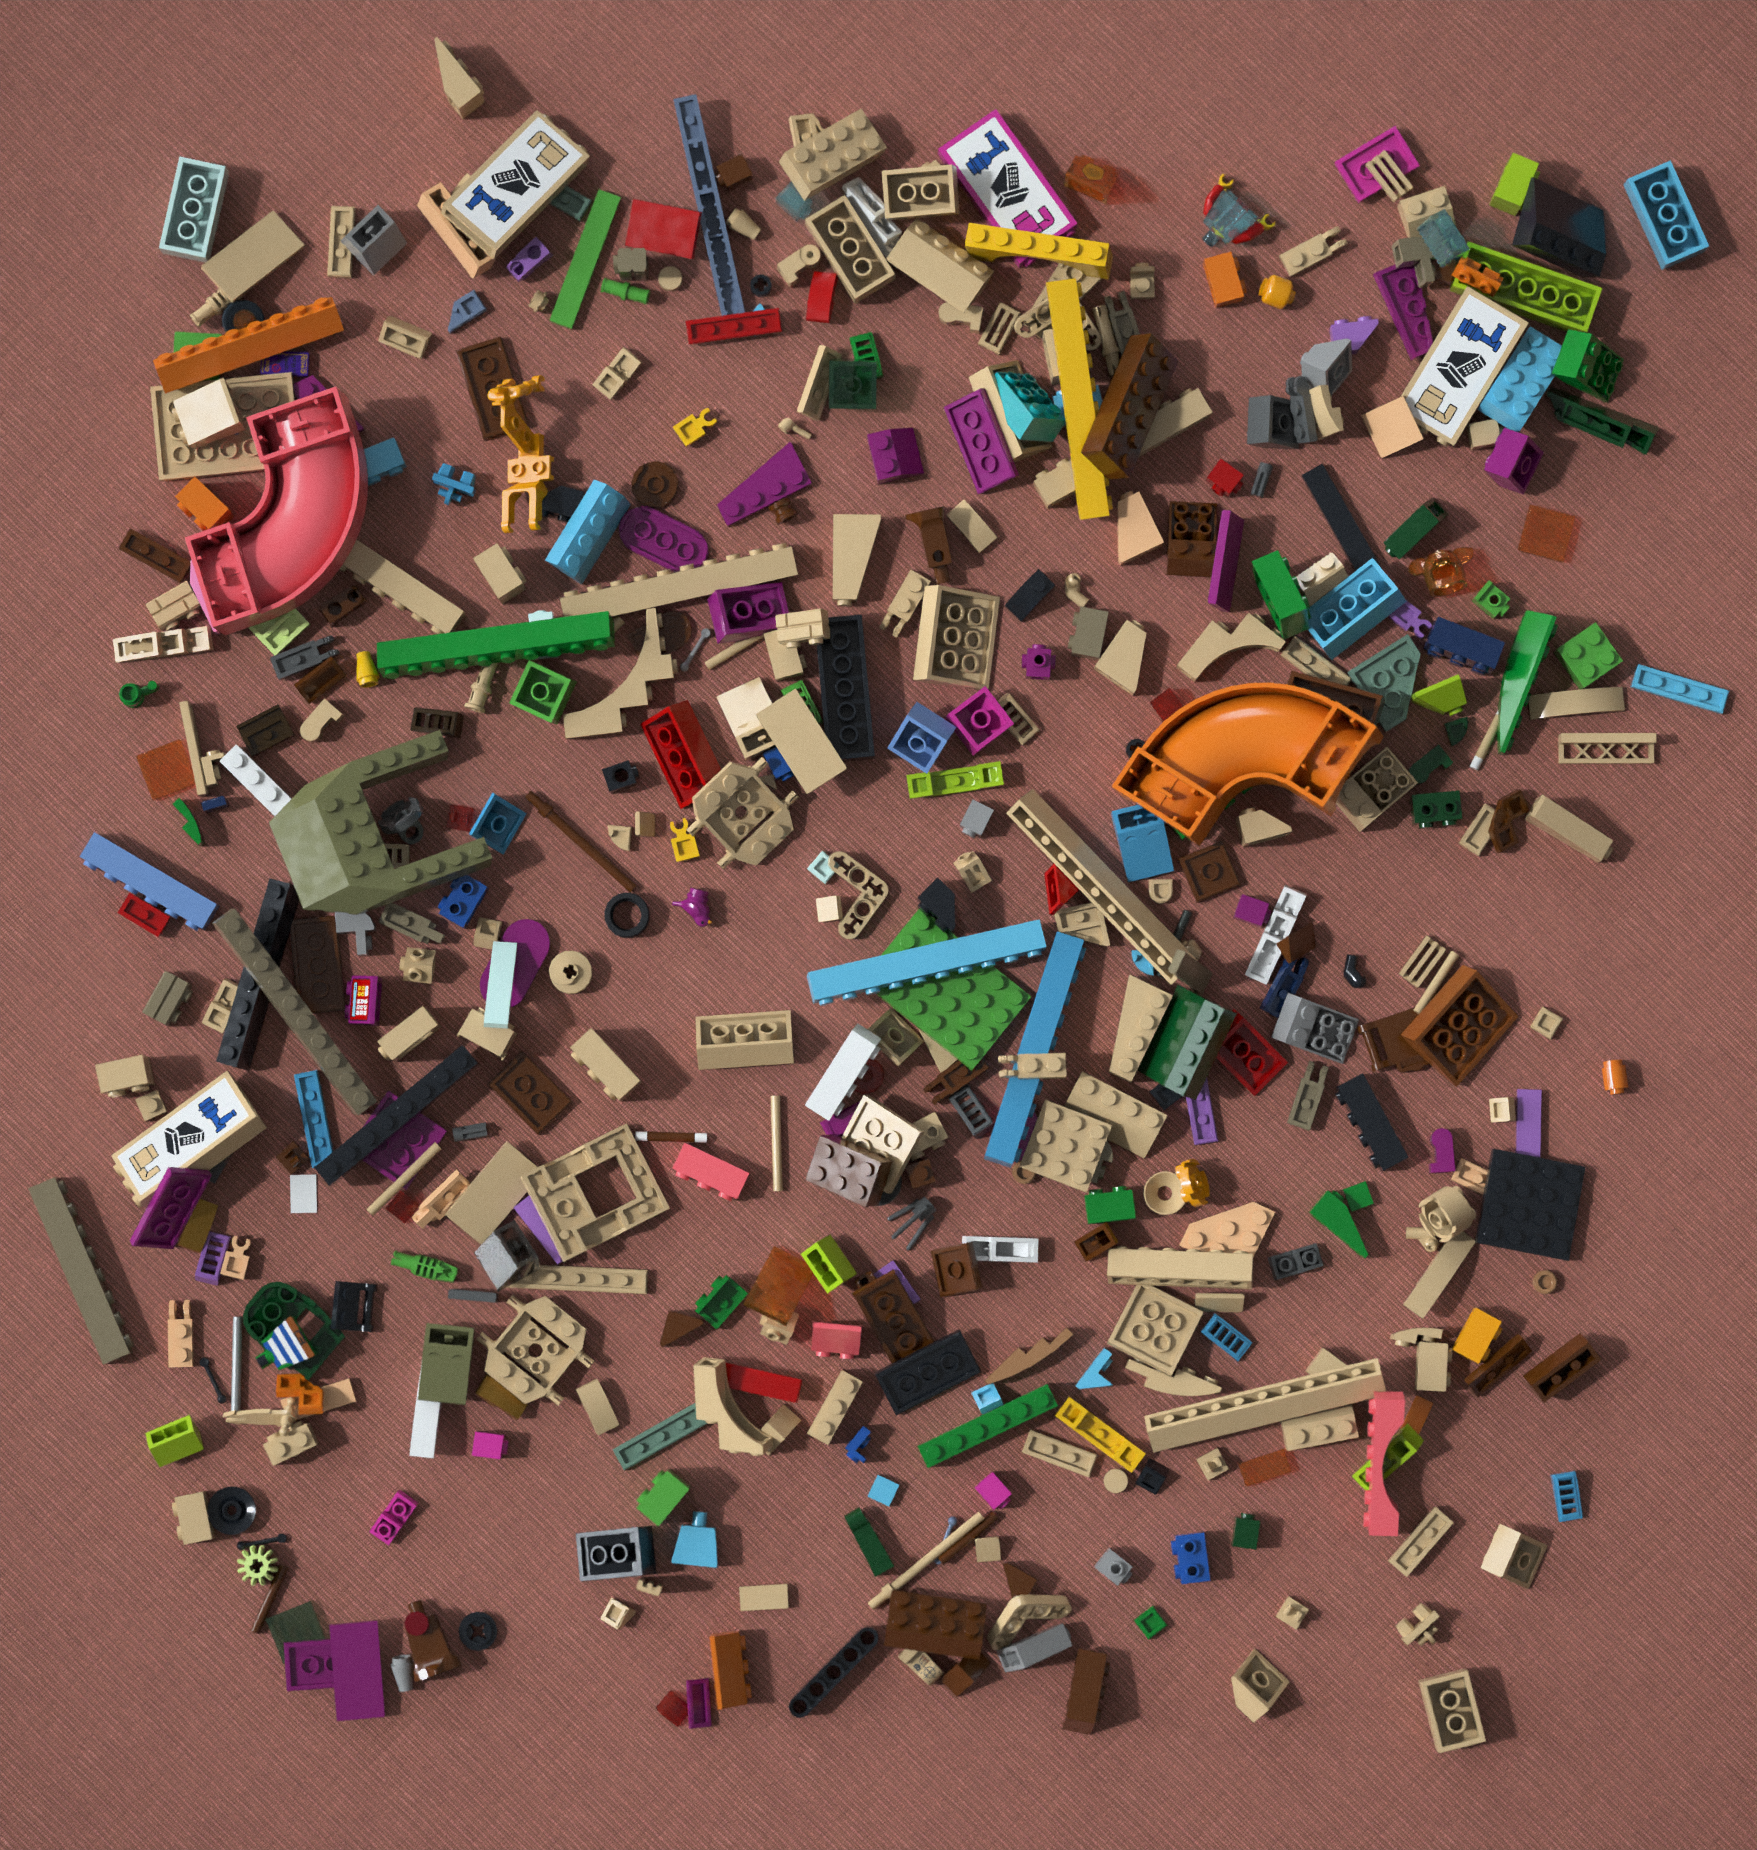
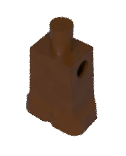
(934, 541)
(431, 1650)

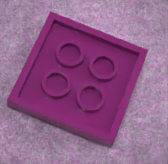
(405, 1146)

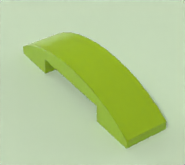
(955, 780)

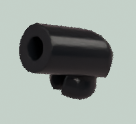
(1351, 974)

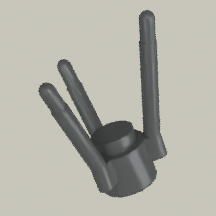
(922, 1211)

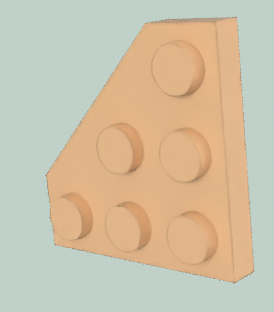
(1229, 1231)

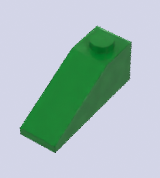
(1337, 1219)

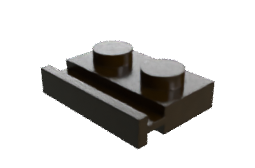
(265, 730)

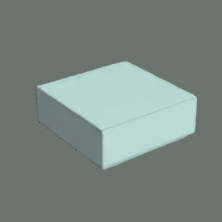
(820, 868)

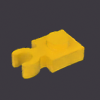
(691, 429)
(683, 845)

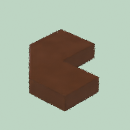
(1501, 828)

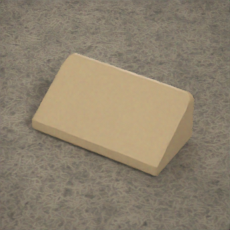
(404, 337)
(1219, 1302)

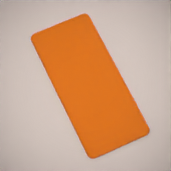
(1418, 1413)

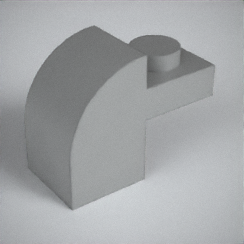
(357, 924)

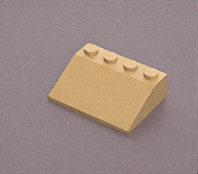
(956, 637)

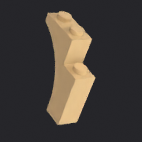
(1217, 642)
(718, 1406)

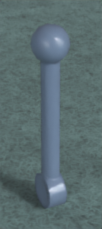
(952, 1522)

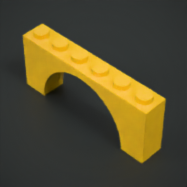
(1087, 256)

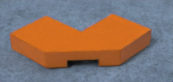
(295, 1385)

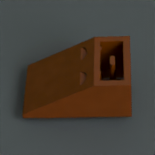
(1191, 538)

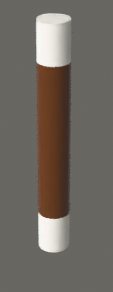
(670, 1136)

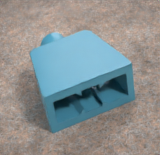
(696, 1543)

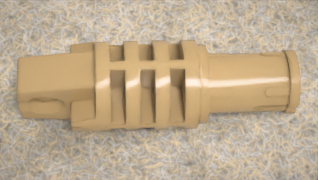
(213, 306)

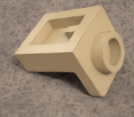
(1142, 281)
(212, 772)
(972, 871)

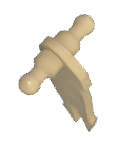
(281, 1418)

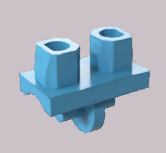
(444, 479)

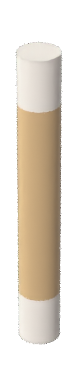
(1485, 745)

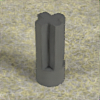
(1263, 473)
(470, 1132)

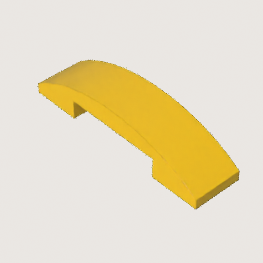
(1100, 1434)

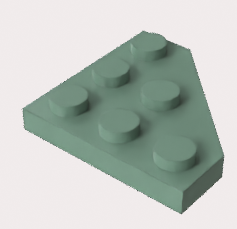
(1392, 676)

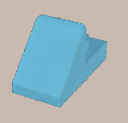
(1091, 1377)

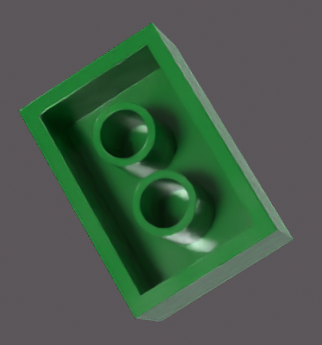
(1281, 594)

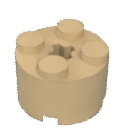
(1446, 1213)

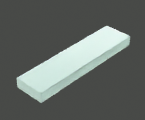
(500, 985)

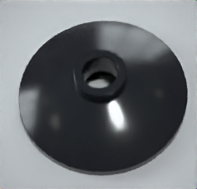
(219, 1515)

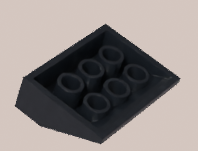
(1562, 230)

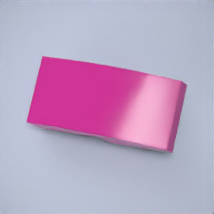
(393, 1517)

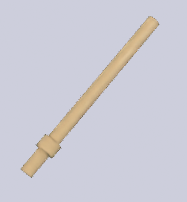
(925, 1561)

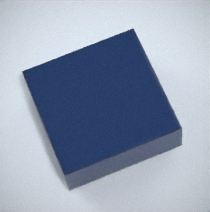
(215, 804)

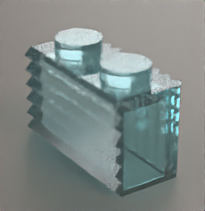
(1443, 238)

